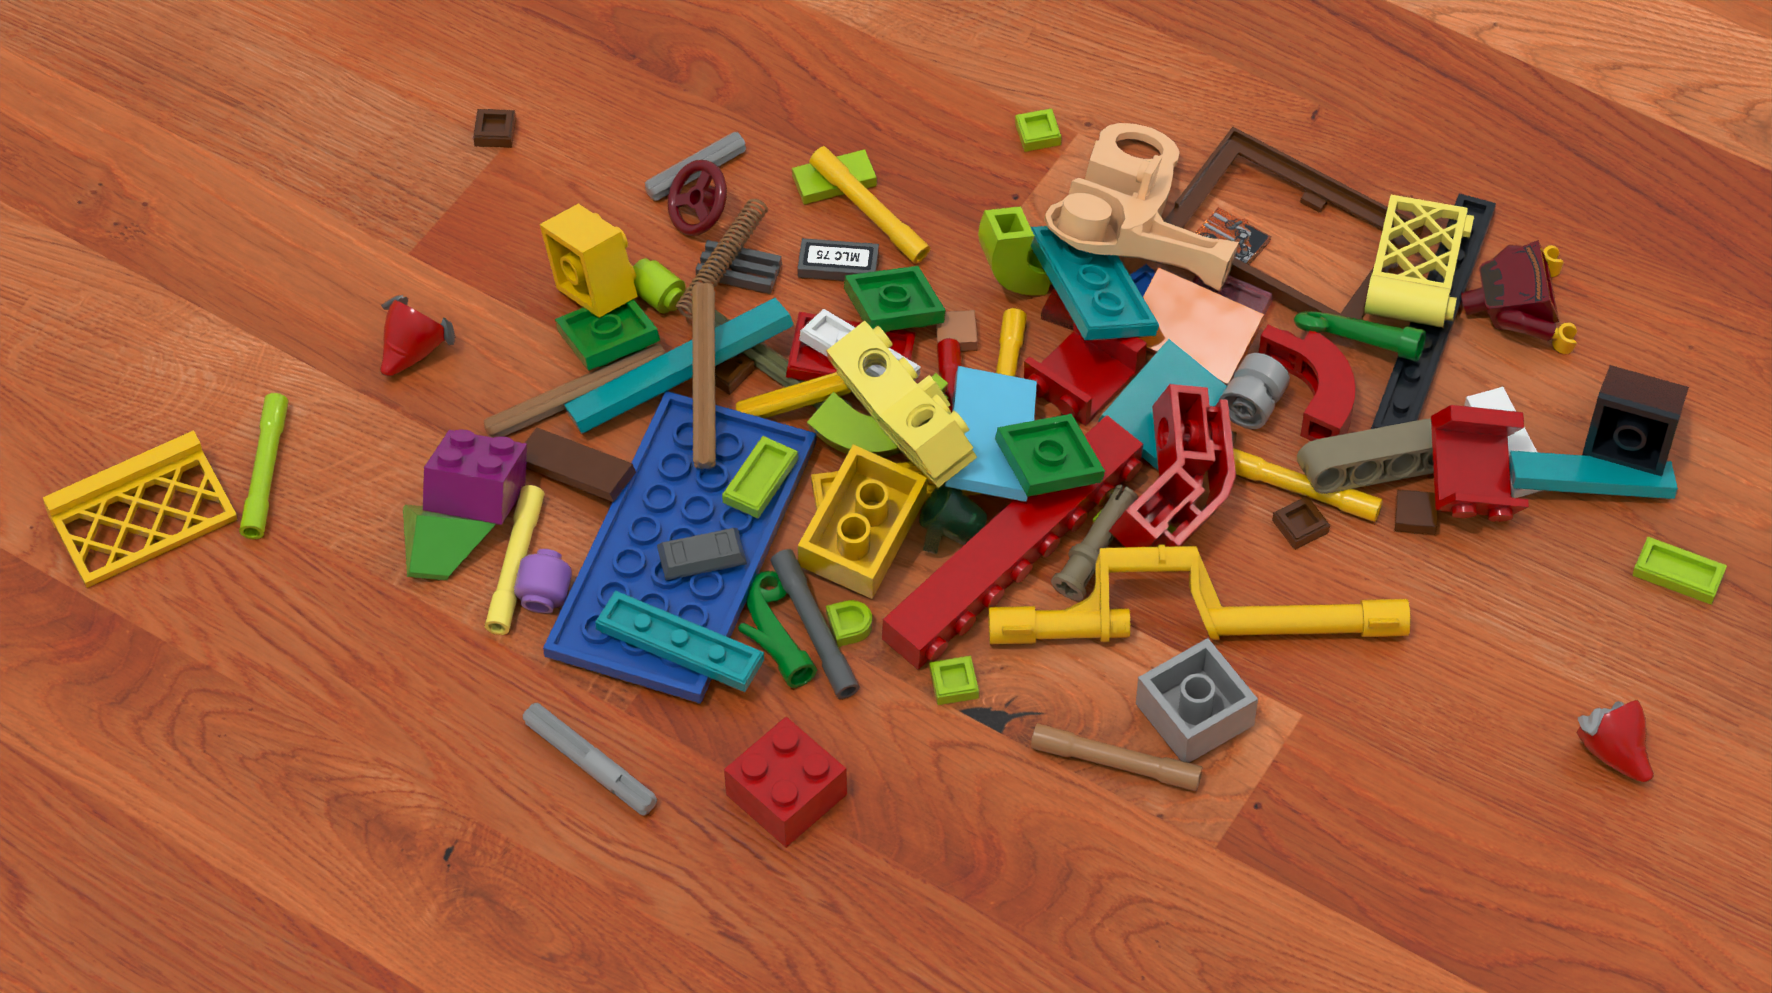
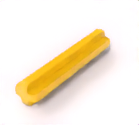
(793, 396)

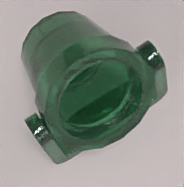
(950, 515)

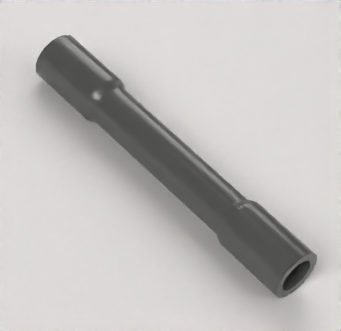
(833, 661)

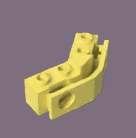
(908, 412)

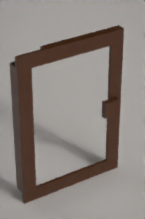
(1319, 191)

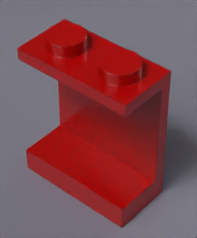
(1086, 374)
(1474, 462)

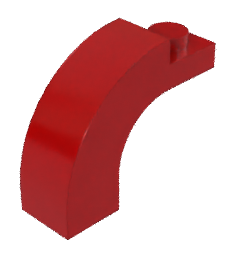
(1325, 373)

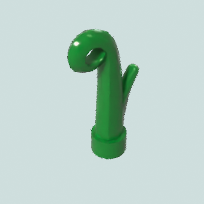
(1406, 342)
(793, 662)

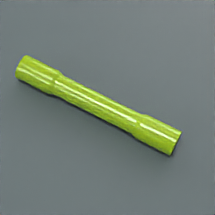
(257, 503)

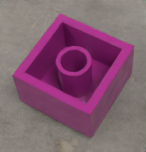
(474, 476)

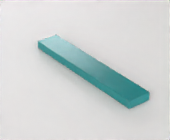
(675, 366)

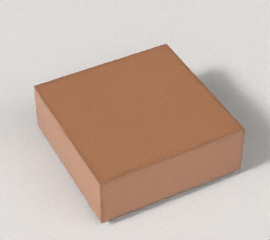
(959, 326)

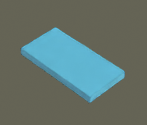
(984, 403)

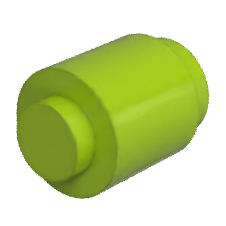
(658, 285)

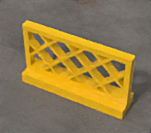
(127, 479)

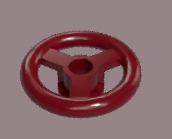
(703, 197)

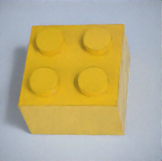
(589, 260)

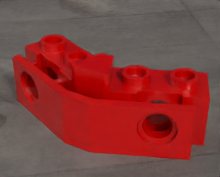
(1188, 443)

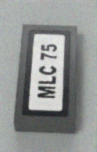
(836, 259)

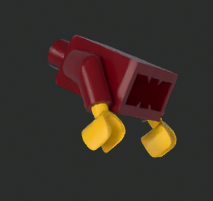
(1521, 294)

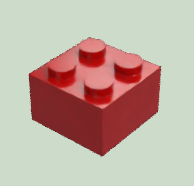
(786, 781)

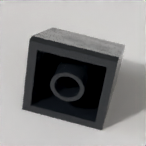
(1635, 420)

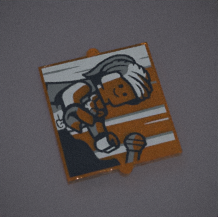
(1229, 227)

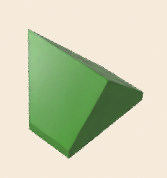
(438, 541)

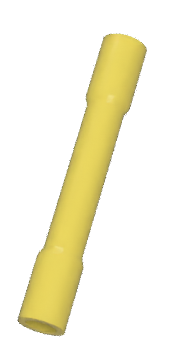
(504, 599)

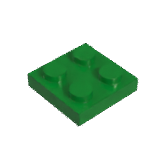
(894, 298)
(607, 338)
(1049, 455)

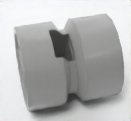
(1255, 390)

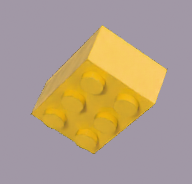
(862, 521)

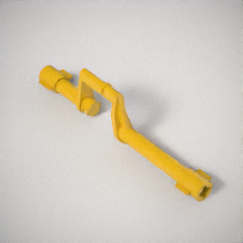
(1095, 620)

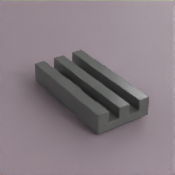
(746, 262)

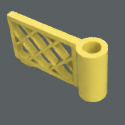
(1410, 294)

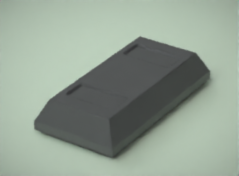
(701, 553)

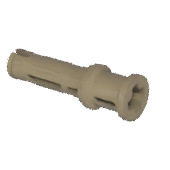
(1083, 556)

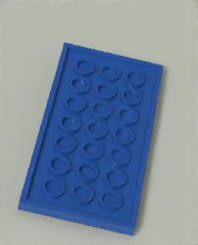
(663, 504)

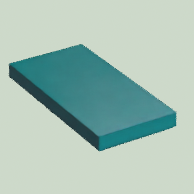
(1094, 289)

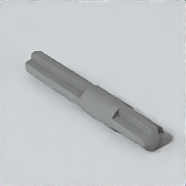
(590, 759)

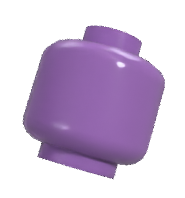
(542, 581)

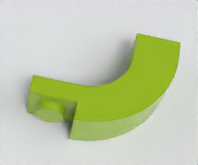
(1007, 247)
(843, 426)

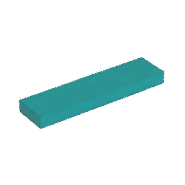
(1587, 475)
(680, 641)

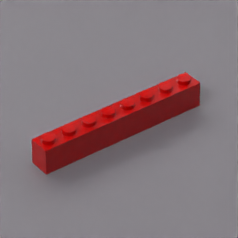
(1004, 553)

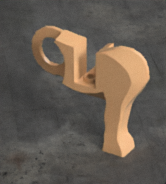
(1122, 208)

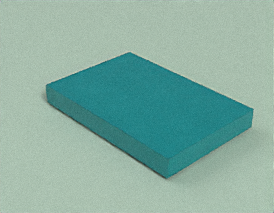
(1134, 404)

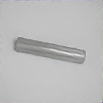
(718, 153)

